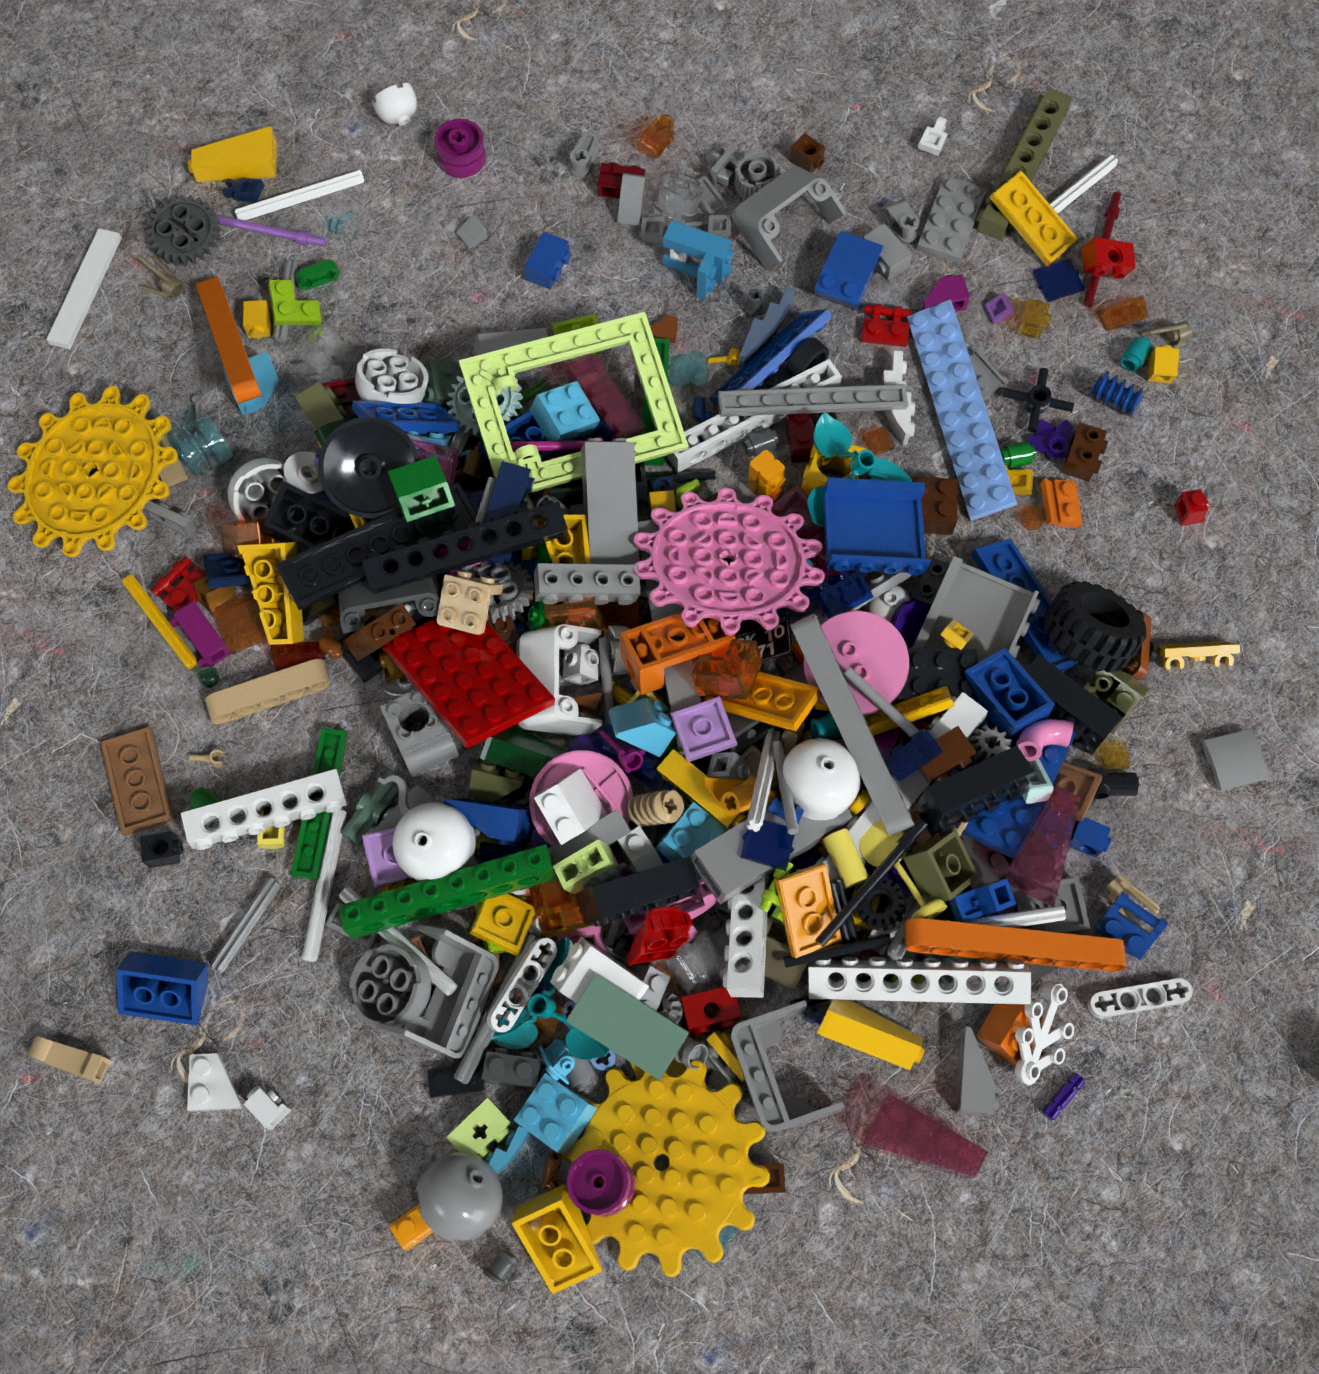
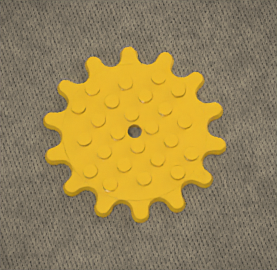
(58, 469)
(705, 1173)

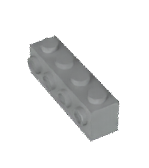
(586, 583)

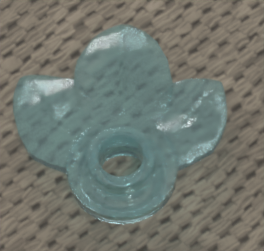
(689, 369)

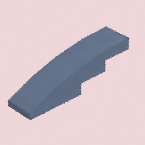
(764, 330)

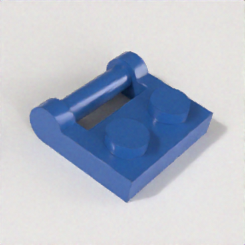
(1118, 926)

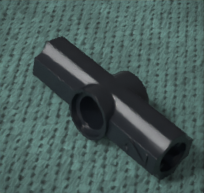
(1116, 783)

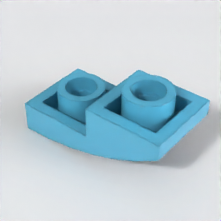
(500, 1159)

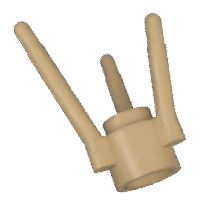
(1121, 884)

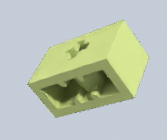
(585, 866)
(483, 1116)

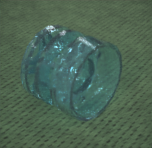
(202, 445)

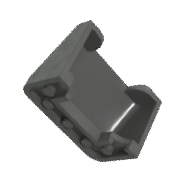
(359, 597)

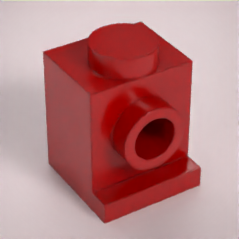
(1196, 507)

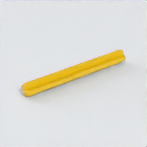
(160, 621)

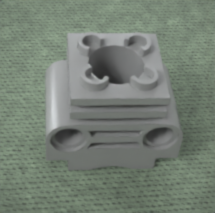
(420, 748)

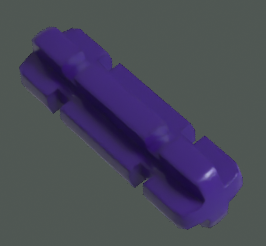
(1063, 1096)

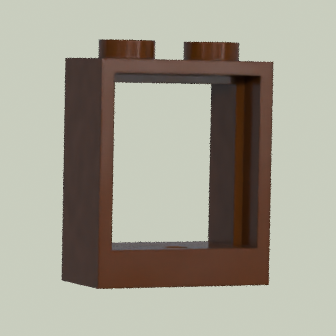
(379, 632)

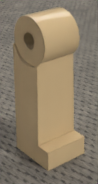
(69, 1059)

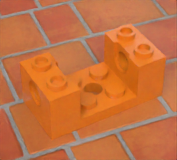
(650, 648)

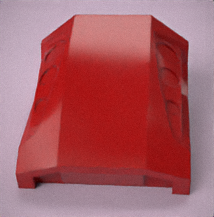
(660, 935)

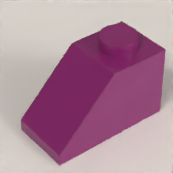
(948, 288)

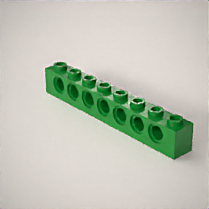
(448, 892)

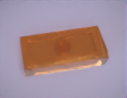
(1123, 313)

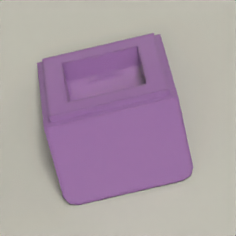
(1000, 308)

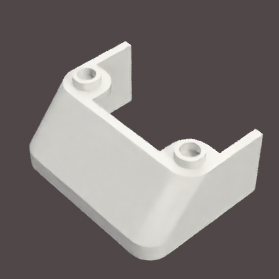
(541, 655)

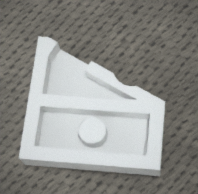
(210, 1085)

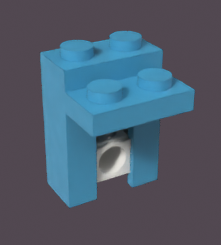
(698, 255)

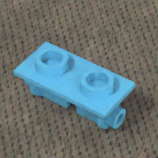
(558, 1060)

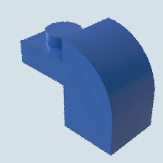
(982, 900)

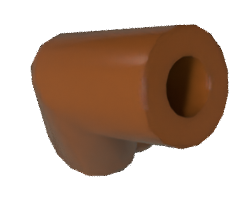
(330, 645)
(551, 1167)

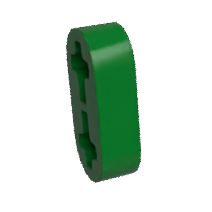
(317, 274)

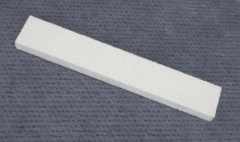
(84, 288)

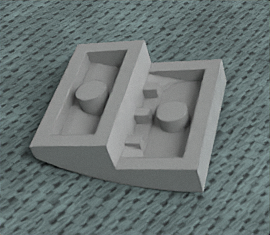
(1235, 759)

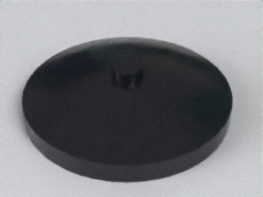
(356, 465)

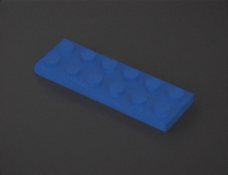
(775, 352)
(1007, 563)

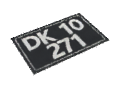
(771, 642)

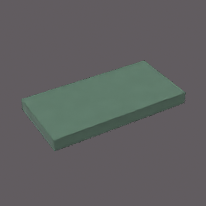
(627, 1026)

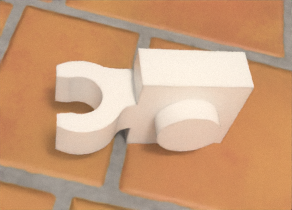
(934, 138)

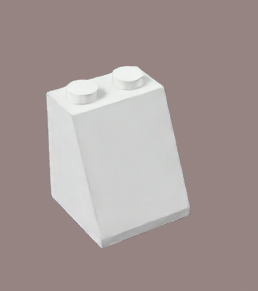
(570, 806)
(585, 961)

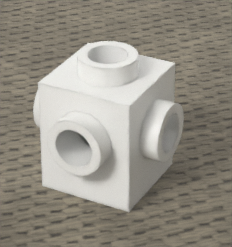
(581, 665)

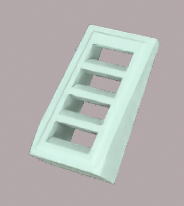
(1038, 790)

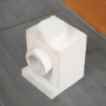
(266, 1107)

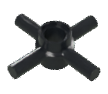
(1035, 407)

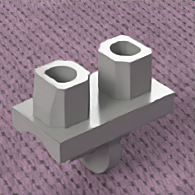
(721, 163)

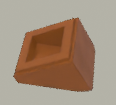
(590, 704)

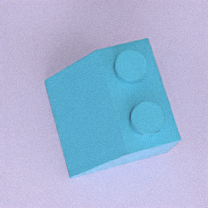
(266, 379)
(643, 725)

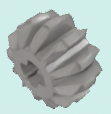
(986, 738)

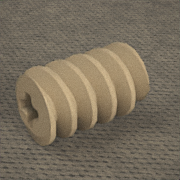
(655, 808)

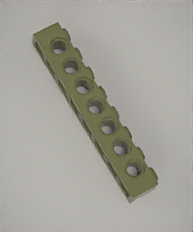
(1026, 155)

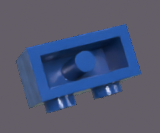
(547, 260)

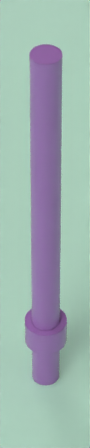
(301, 237)

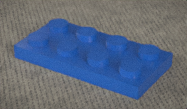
(416, 417)

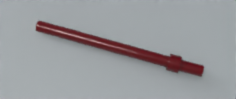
(1111, 215)

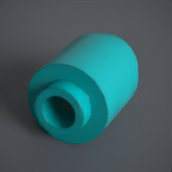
(1136, 353)

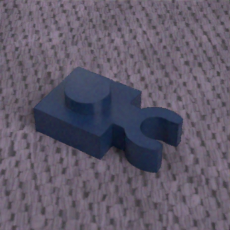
(246, 190)

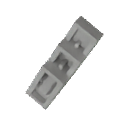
(607, 829)

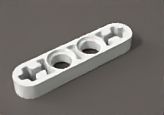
(524, 986)
(1141, 1002)

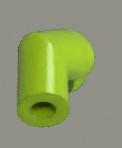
(691, 486)

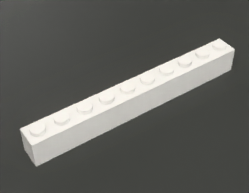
(966, 715)

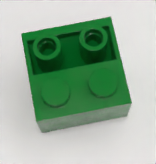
(421, 488)

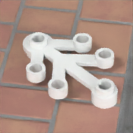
(1031, 1064)

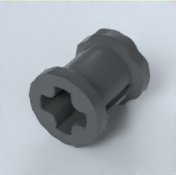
(500, 1267)

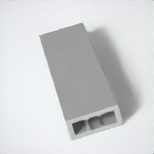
(610, 500)
(729, 874)

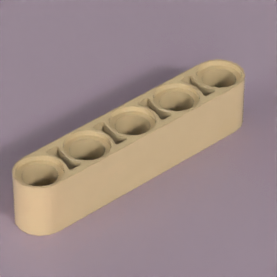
(267, 691)

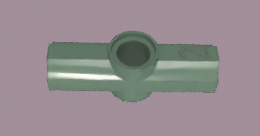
(371, 810)

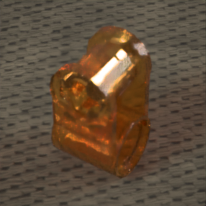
(657, 136)

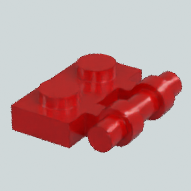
(885, 331)
(184, 592)

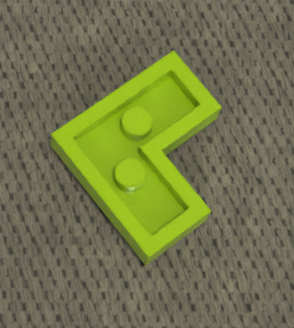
(291, 311)

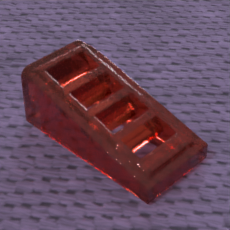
(293, 654)

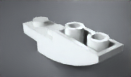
(899, 419)

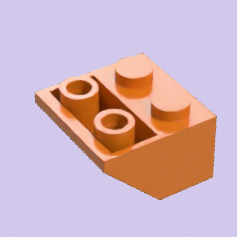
(1000, 1029)

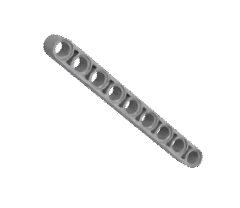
(852, 725)

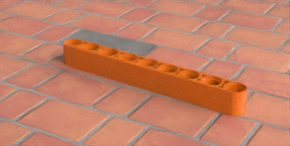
(228, 340)
(1009, 944)

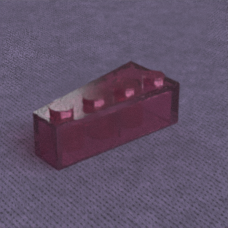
(1043, 854)
(920, 1139)

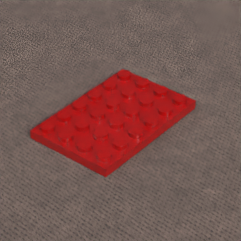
(469, 679)

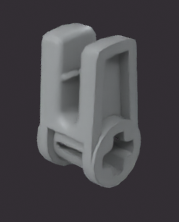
(583, 155)

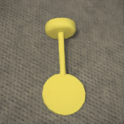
(876, 846)

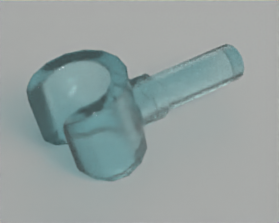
(337, 223)

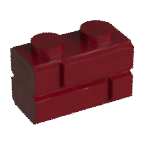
(611, 178)
(800, 436)

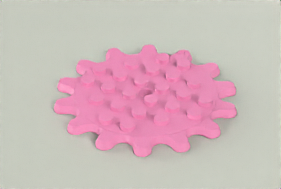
(765, 567)

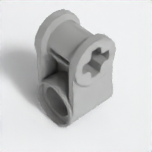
(901, 220)

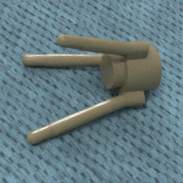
(170, 284)
(1175, 333)

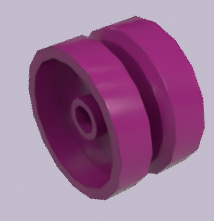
(460, 148)
(617, 1187)

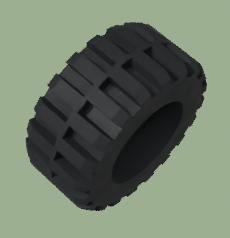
(1094, 626)

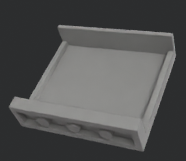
(982, 604)

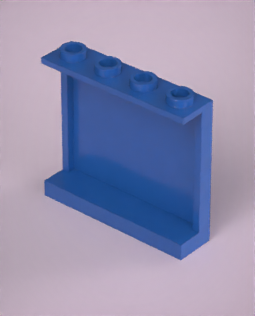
(874, 526)

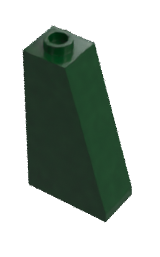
(519, 751)

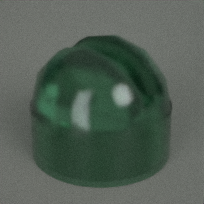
(208, 677)

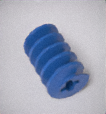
(1117, 392)

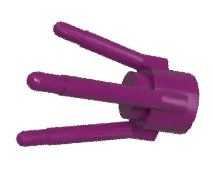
(629, 756)

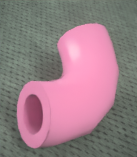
(1044, 733)

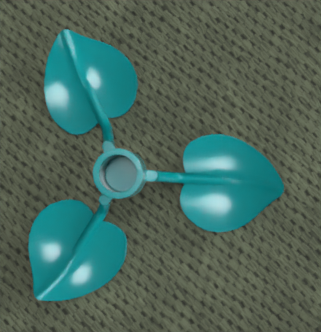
(834, 438)
(525, 1031)

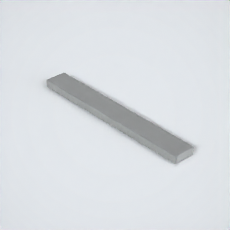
(812, 400)

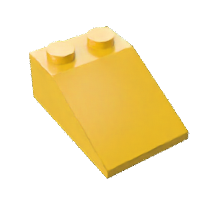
(557, 1239)

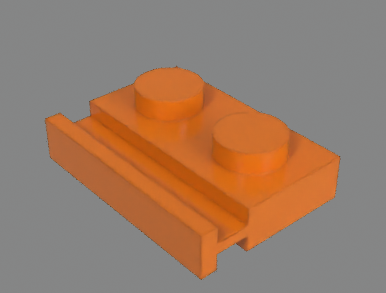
(1061, 503)

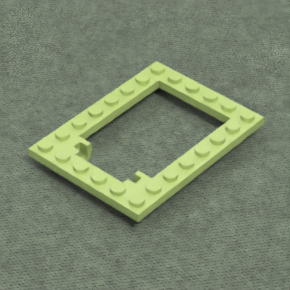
(491, 372)

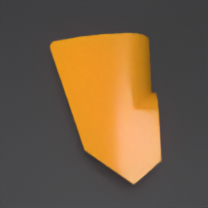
(734, 795)

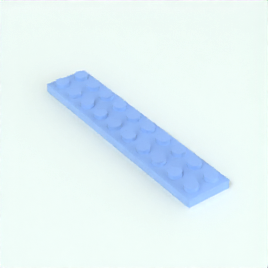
(961, 411)

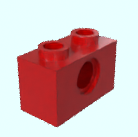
(1108, 258)
(694, 1011)

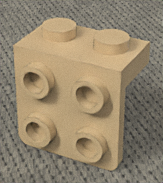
(466, 601)

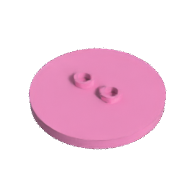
(872, 650)
(603, 775)

